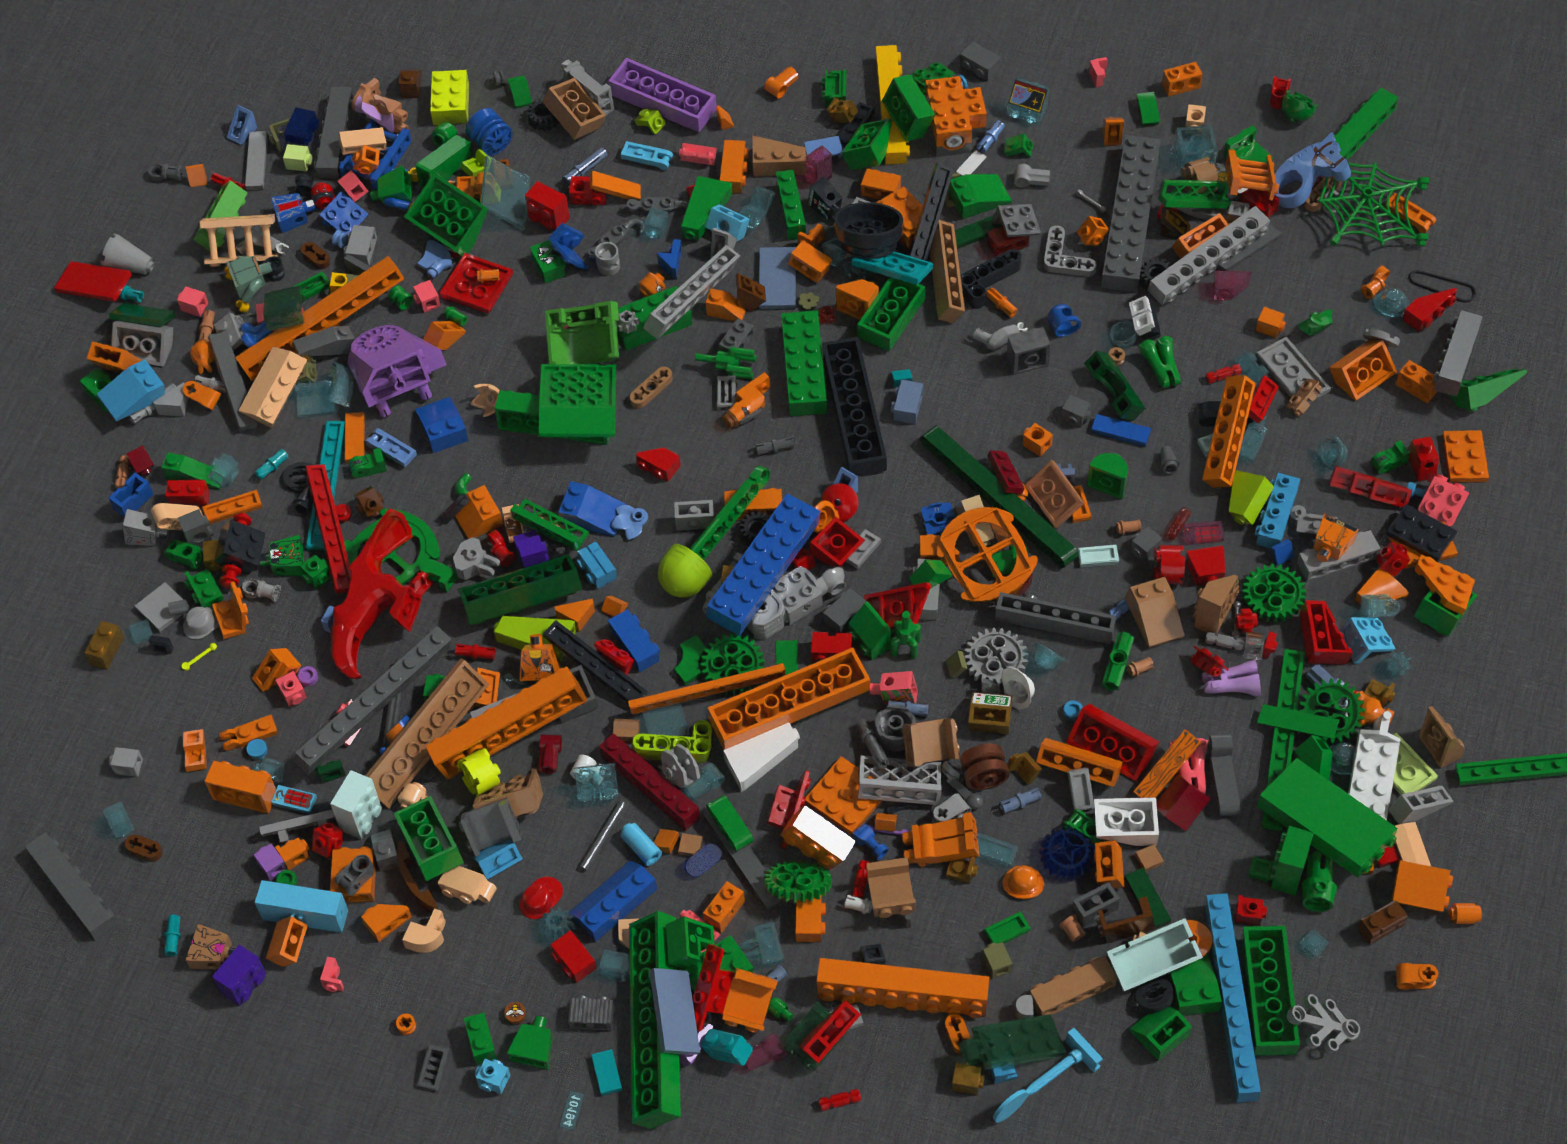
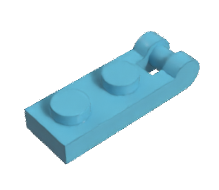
(646, 155)

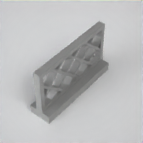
(899, 789)

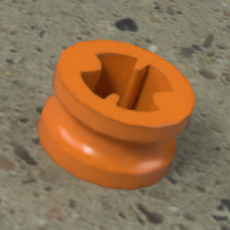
(409, 1019)

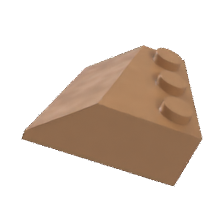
(1215, 603)
(522, 792)

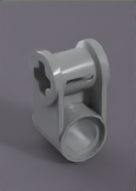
(950, 809)

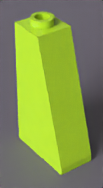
(517, 631)

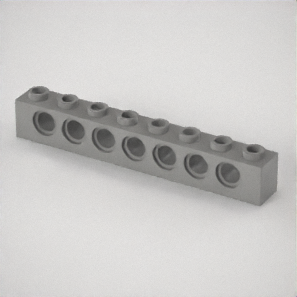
(1213, 247)
(691, 292)

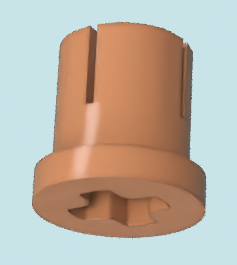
(1072, 928)

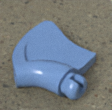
(435, 259)

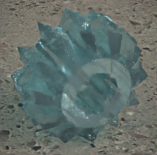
(549, 922)

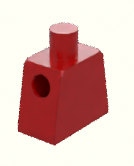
(1423, 453)
(1206, 564)

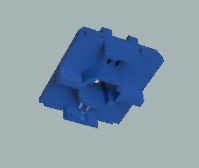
(934, 511)

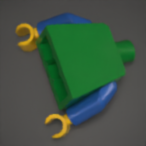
(395, 188)

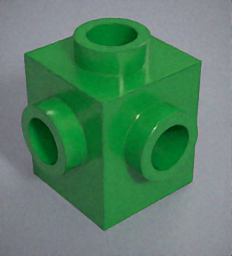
(315, 572)

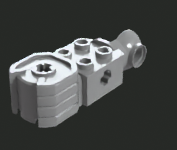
(794, 598)

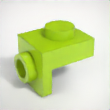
(650, 118)
(475, 165)

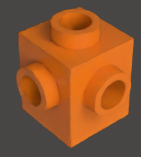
(366, 159)
(1093, 231)

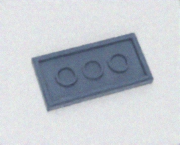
(777, 278)
(674, 1011)

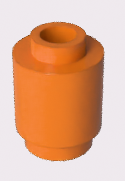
(1465, 913)

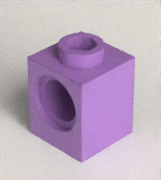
(270, 861)

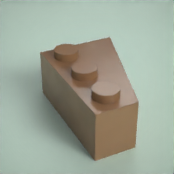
(777, 156)

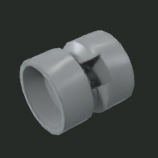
(607, 258)

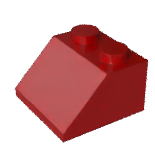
(835, 543)

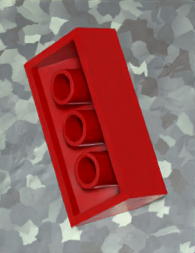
(1112, 738)

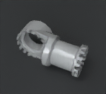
(262, 589)

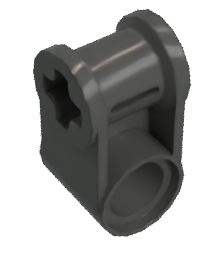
(352, 877)

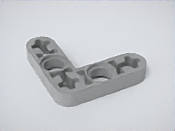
(1060, 260)

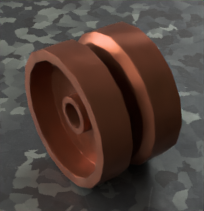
(984, 766)

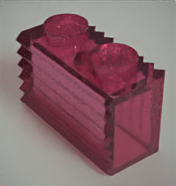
(818, 165)

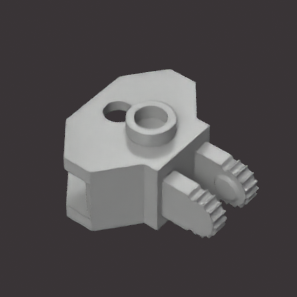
(473, 560)
(679, 766)

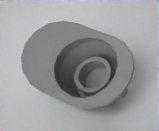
(199, 622)

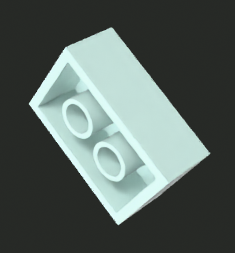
(356, 805)

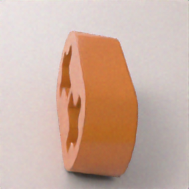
(952, 1034)

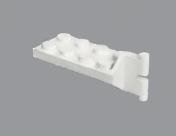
(1375, 766)

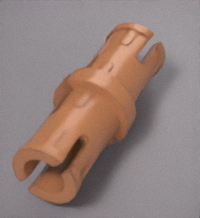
(206, 326)

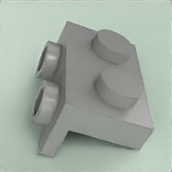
(232, 325)

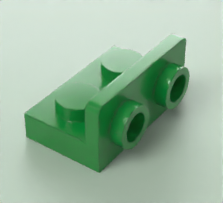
(204, 588)

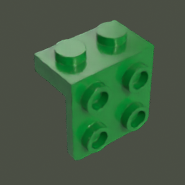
(1246, 146)

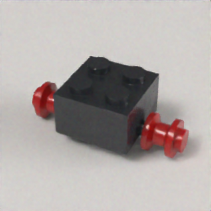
(238, 549)

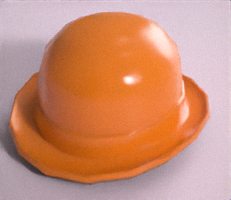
(827, 514)
(1023, 882)

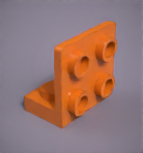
(231, 614)

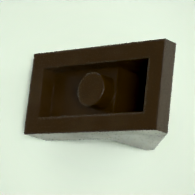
(1173, 224)

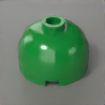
(1297, 107)

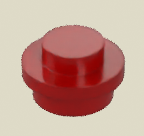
(344, 512)

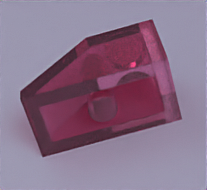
(1230, 283)

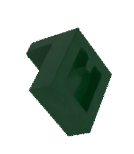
(330, 771)

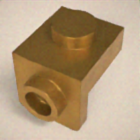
(1024, 766)

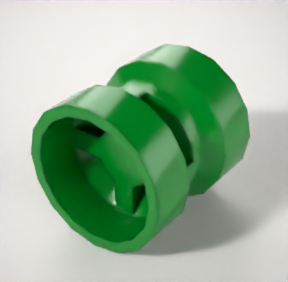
(400, 297)

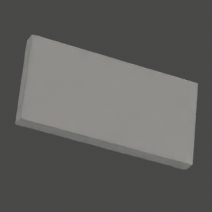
(1289, 367)

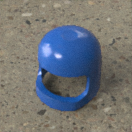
(1059, 320)

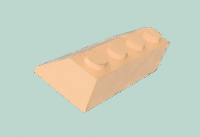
(273, 386)

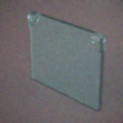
(505, 192)

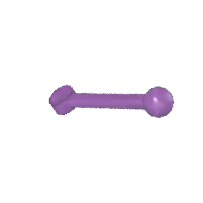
(890, 832)

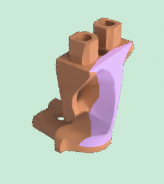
(389, 117)

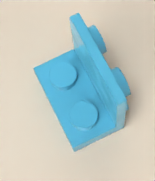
(1365, 636)

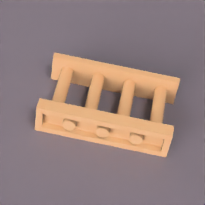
(229, 224)

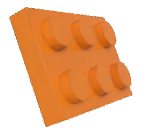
(1465, 456)

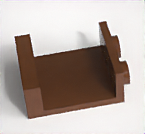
(1127, 927)

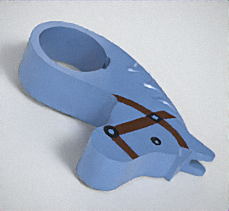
(1308, 164)

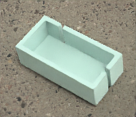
(1154, 954)

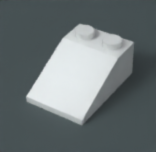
(1127, 820)

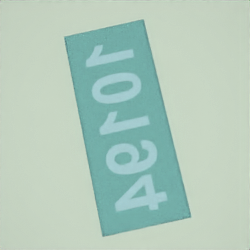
(571, 1110)

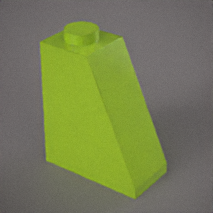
(1248, 496)

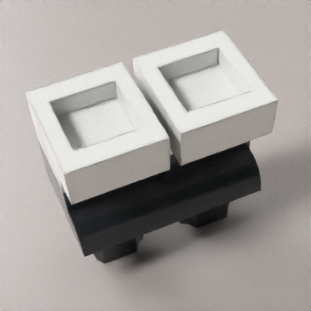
(1145, 319)

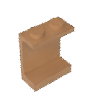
(930, 741)
(890, 887)

